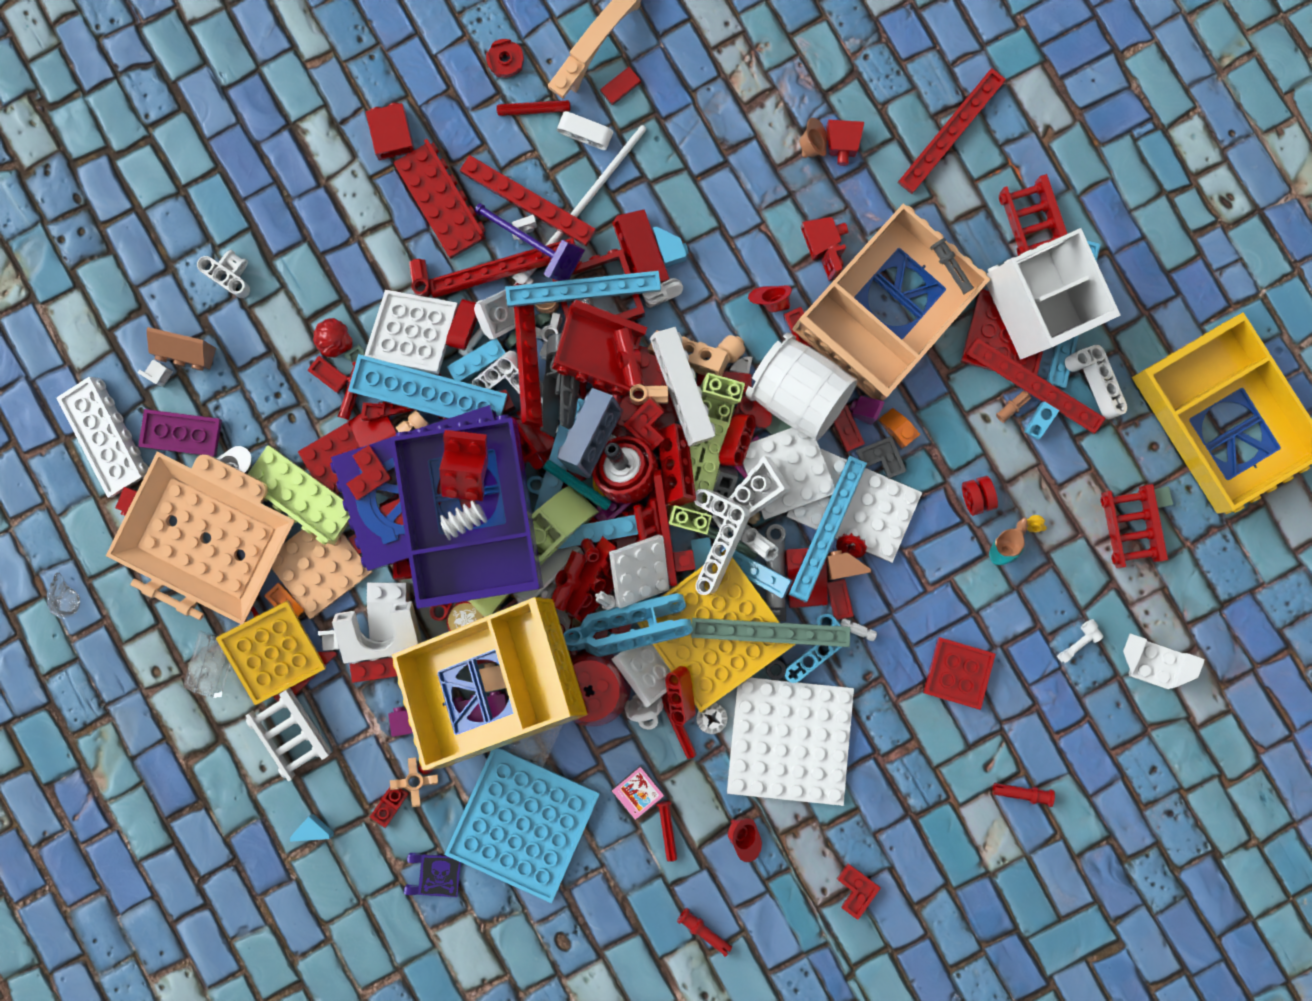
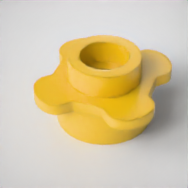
(1036, 523)

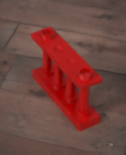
(1048, 205)
(1149, 514)

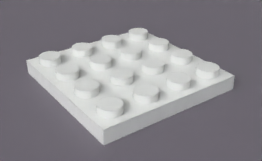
(411, 331)
(799, 463)

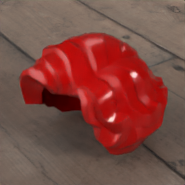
(332, 338)

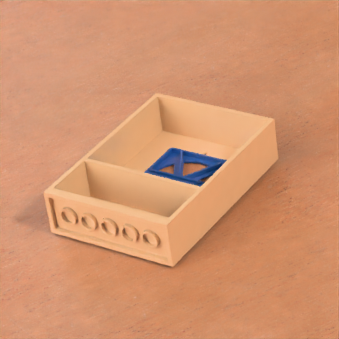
(855, 338)

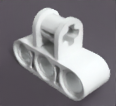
(228, 267)

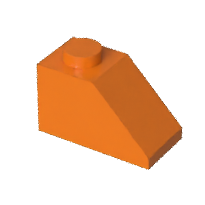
(899, 427)

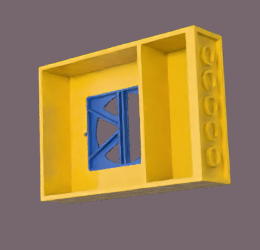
(1236, 368)
(535, 670)

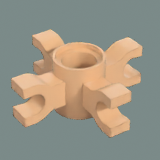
(424, 781)

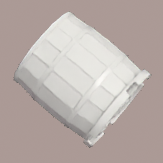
(801, 387)

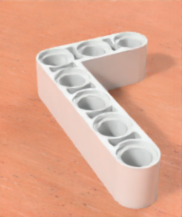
(504, 370)
(722, 538)

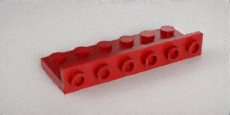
(440, 199)

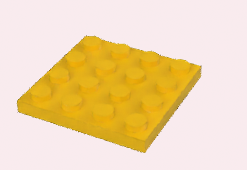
(271, 652)

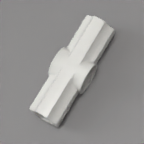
(758, 543)

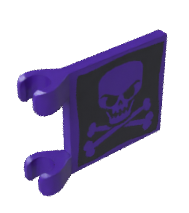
(437, 875)

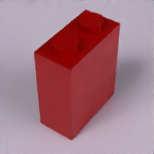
(390, 131)

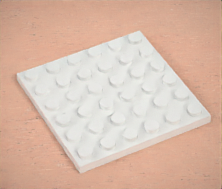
(790, 741)

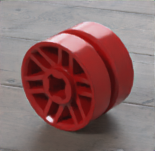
(979, 495)

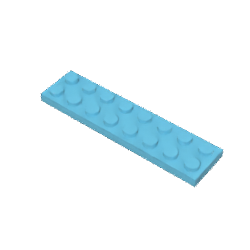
(420, 389)

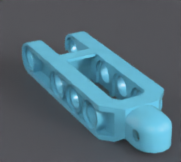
(650, 609)

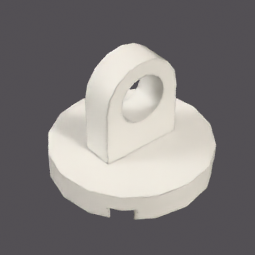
(639, 713)

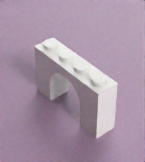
(357, 647)

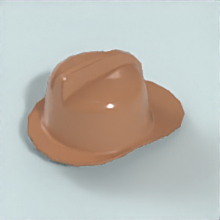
(814, 139)

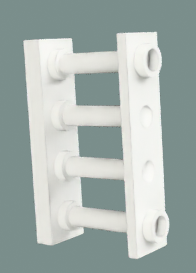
(308, 732)

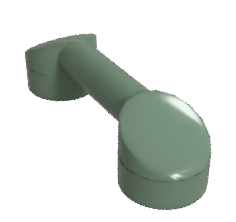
(542, 319)

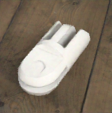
(669, 290)

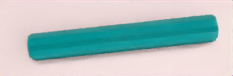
(577, 485)

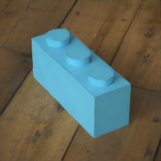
(476, 361)

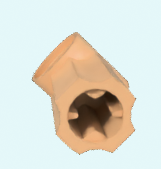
(658, 393)

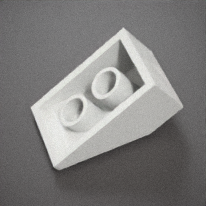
(379, 605)

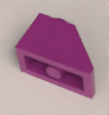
(866, 409)

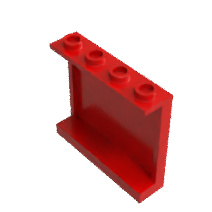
(590, 349)

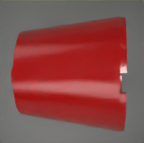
(609, 684)

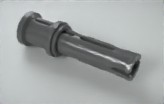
(945, 255)

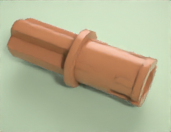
(1013, 406)

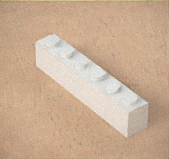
(682, 386)

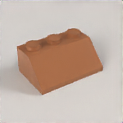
(180, 349)

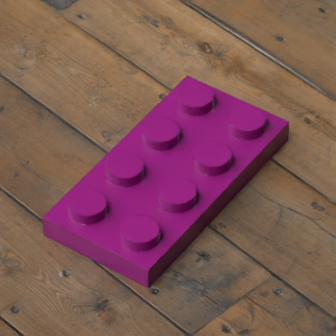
(180, 433)

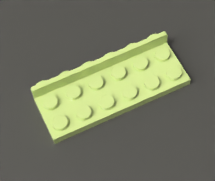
(301, 496)

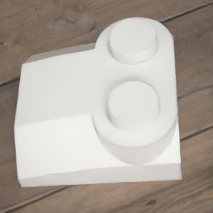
(494, 315)

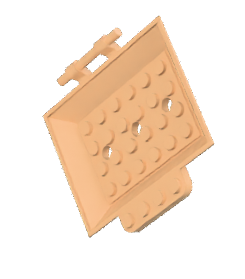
(209, 500)

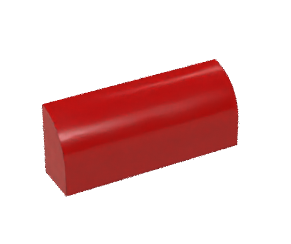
(639, 244)

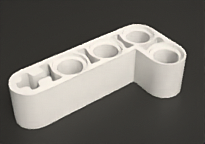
(1100, 378)

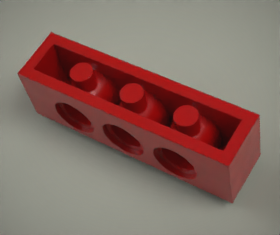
(676, 467)

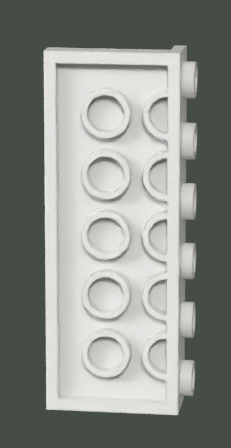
(103, 435)

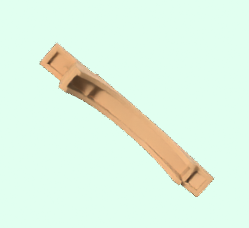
(581, 55)

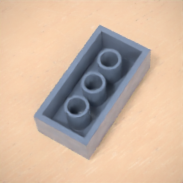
(590, 433)

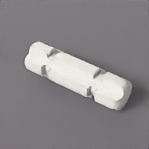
(859, 630)

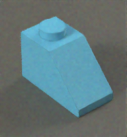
(670, 247)

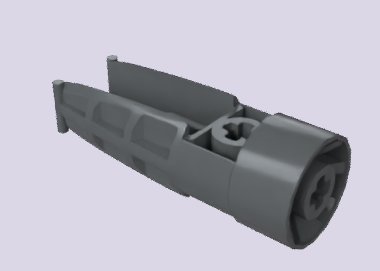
(559, 393)

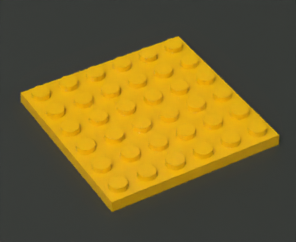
(715, 663)

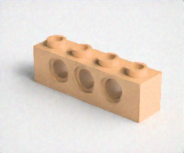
(700, 350)

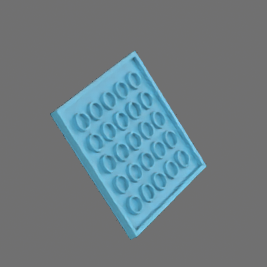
(522, 824)

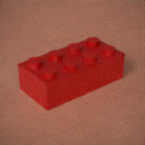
(652, 376)

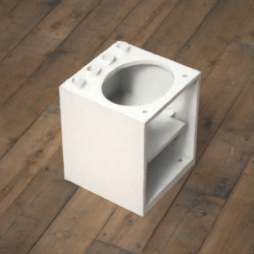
(1051, 294)

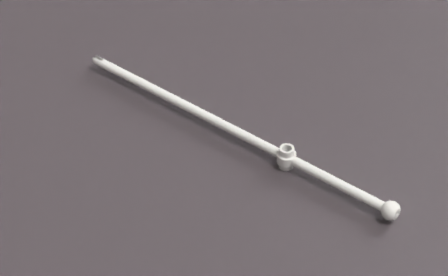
(524, 277)

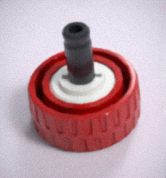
(625, 470)

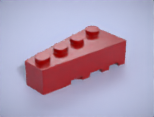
(594, 578)

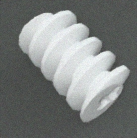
(462, 520)

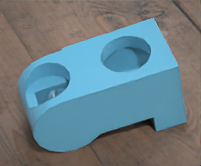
(1041, 420)

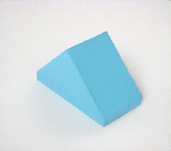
(312, 829)

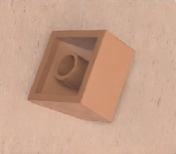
(844, 565)

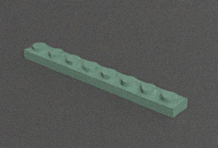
(771, 632)

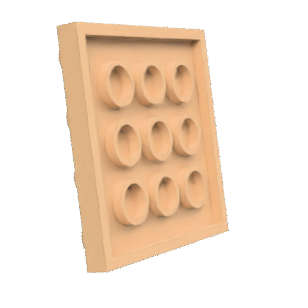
(318, 572)

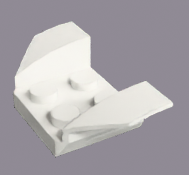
(1160, 664)

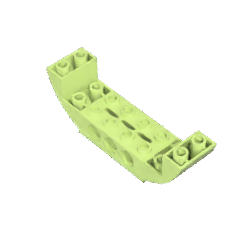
(720, 396)
(553, 526)

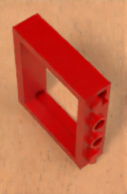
(596, 261)

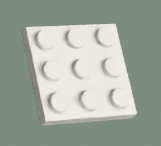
(639, 571)
(644, 672)

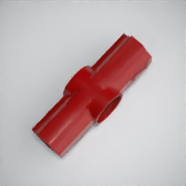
(628, 357)
(568, 580)

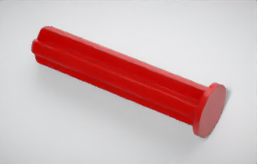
(667, 829)

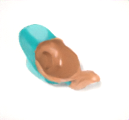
(1009, 544)

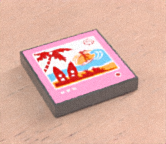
(637, 792)

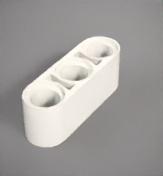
(585, 130)

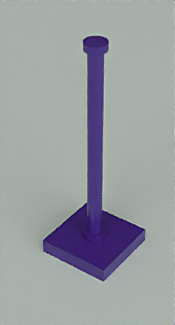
(563, 260)

